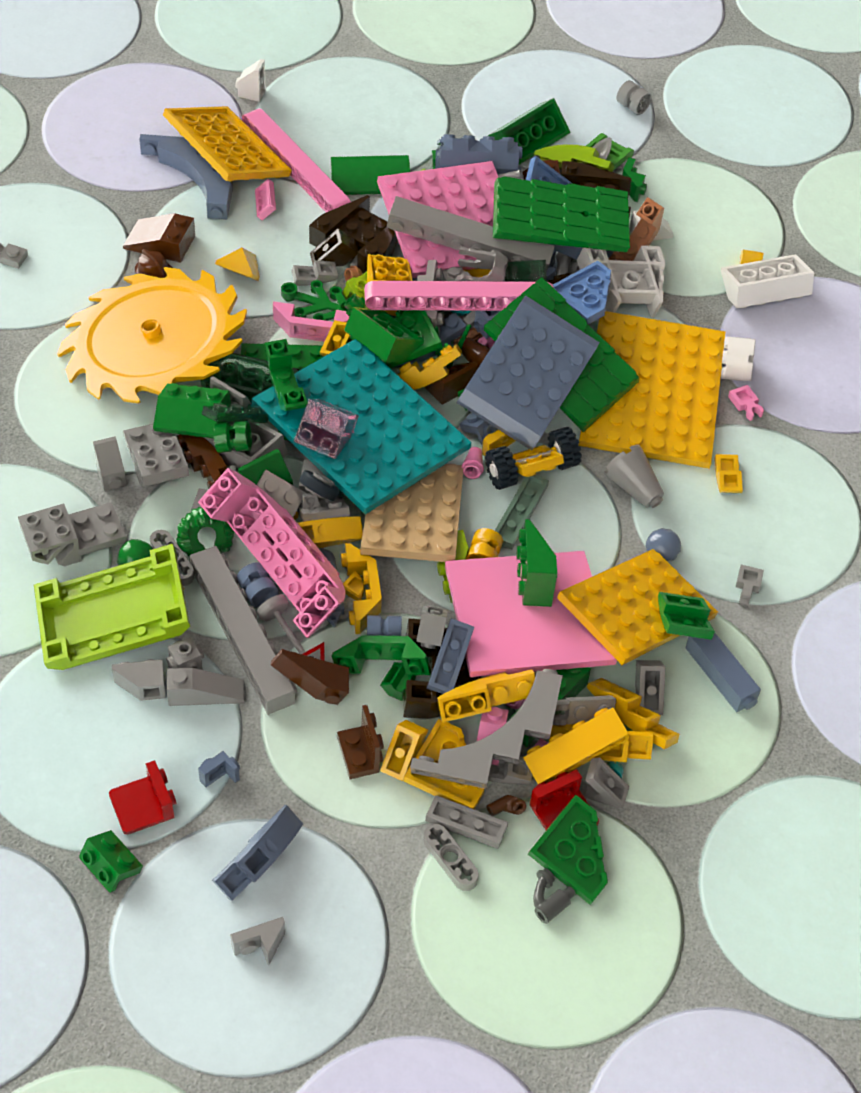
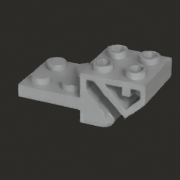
(155, 455)
(67, 536)

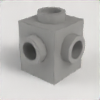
(185, 654)

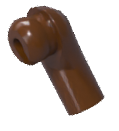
(508, 804)

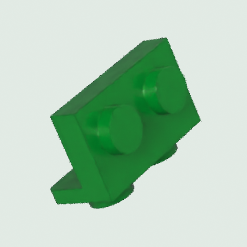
(109, 859)

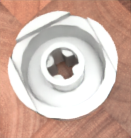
(738, 358)

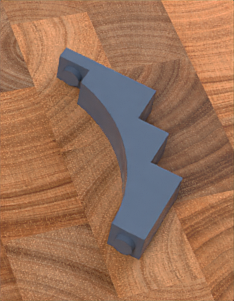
(182, 156)

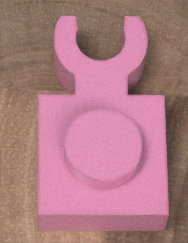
(745, 399)

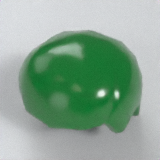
(133, 550)

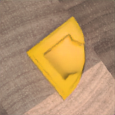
(354, 586)

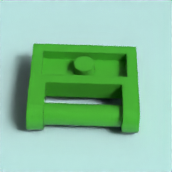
(618, 153)

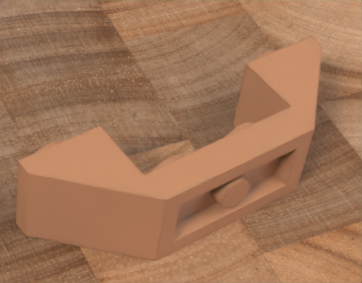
(645, 231)

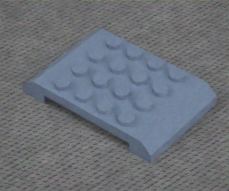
(528, 373)

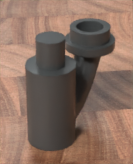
(556, 903)

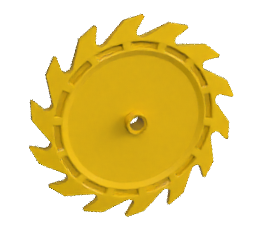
(152, 334)

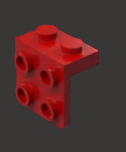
(552, 797)
(143, 801)

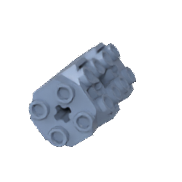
(467, 150)

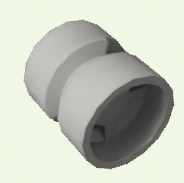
(634, 97)

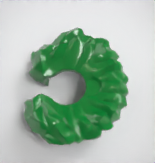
(191, 525)

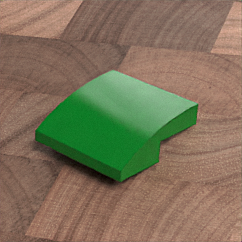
(685, 615)

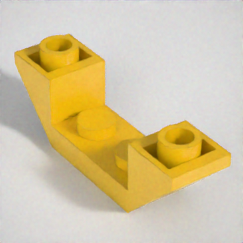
(367, 567)

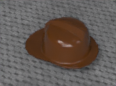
(152, 264)

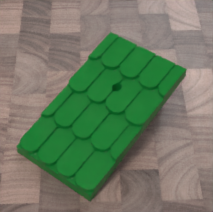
(561, 215)
(604, 376)

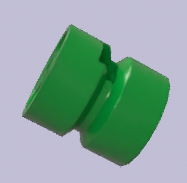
(224, 436)

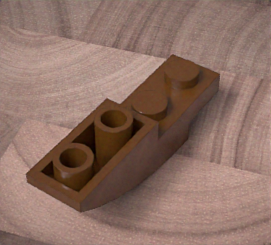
(202, 457)

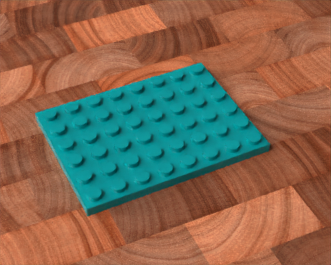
(396, 432)

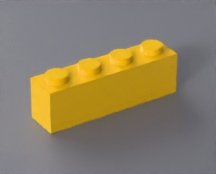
(576, 747)

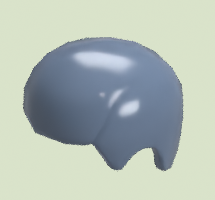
(664, 542)

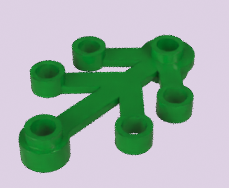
(290, 292)

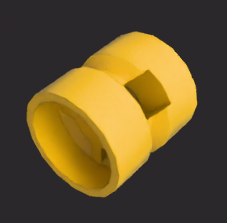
(485, 544)

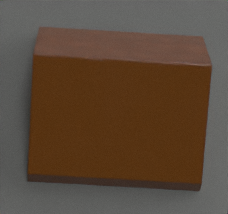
(456, 380)

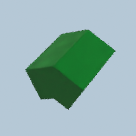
(395, 681)

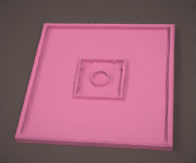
(519, 636)

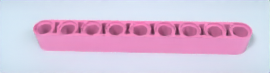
(302, 168)
(442, 295)

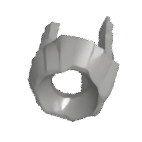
(484, 260)

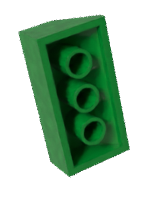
(535, 128)

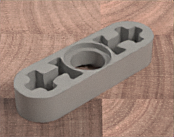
(186, 566)
(451, 868)

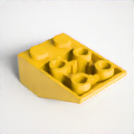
(388, 269)

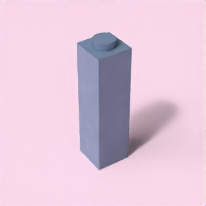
(724, 671)

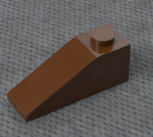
(315, 676)

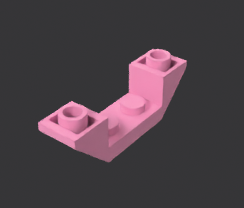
(303, 327)

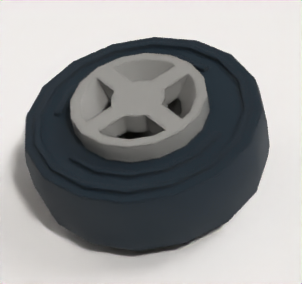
(319, 485)

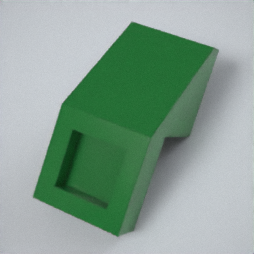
(637, 185)

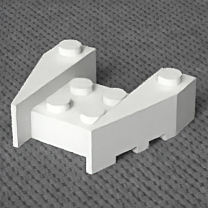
(631, 281)

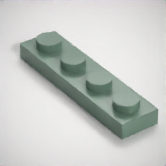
(520, 509)

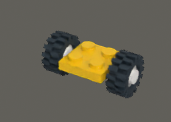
(505, 466)

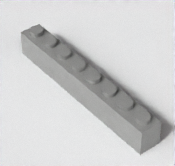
(459, 231)
(242, 629)

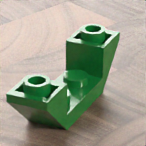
(283, 377)
(382, 648)

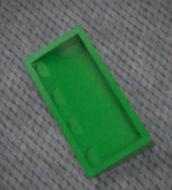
(360, 173)

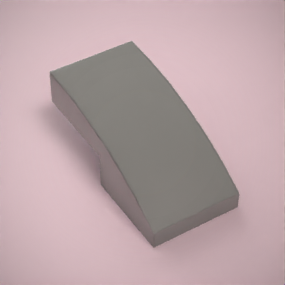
(321, 270)
(511, 773)

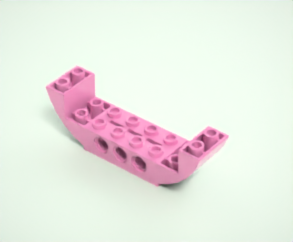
(279, 546)

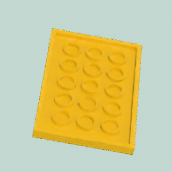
(226, 143)
(623, 604)

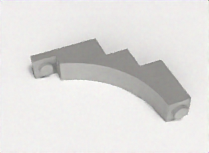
(473, 762)

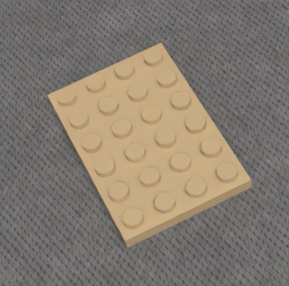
(419, 520)

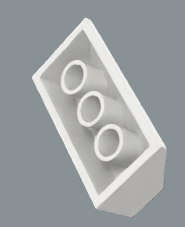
(767, 281)

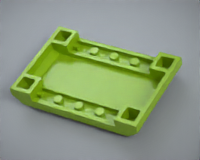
(111, 610)

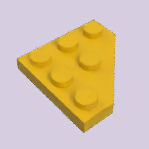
(444, 737)

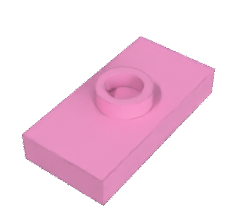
(265, 199)

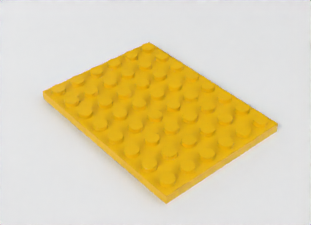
(676, 394)

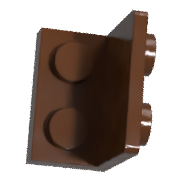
(361, 747)

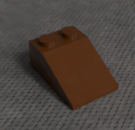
(165, 233)

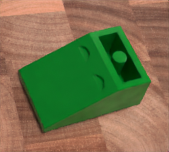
(536, 568)

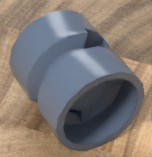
(256, 584)
(384, 627)

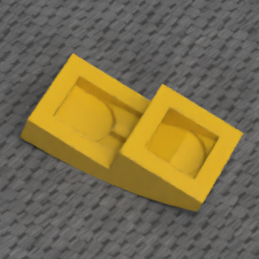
(728, 474)

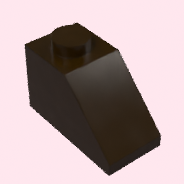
(336, 248)

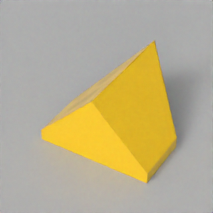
(241, 262)

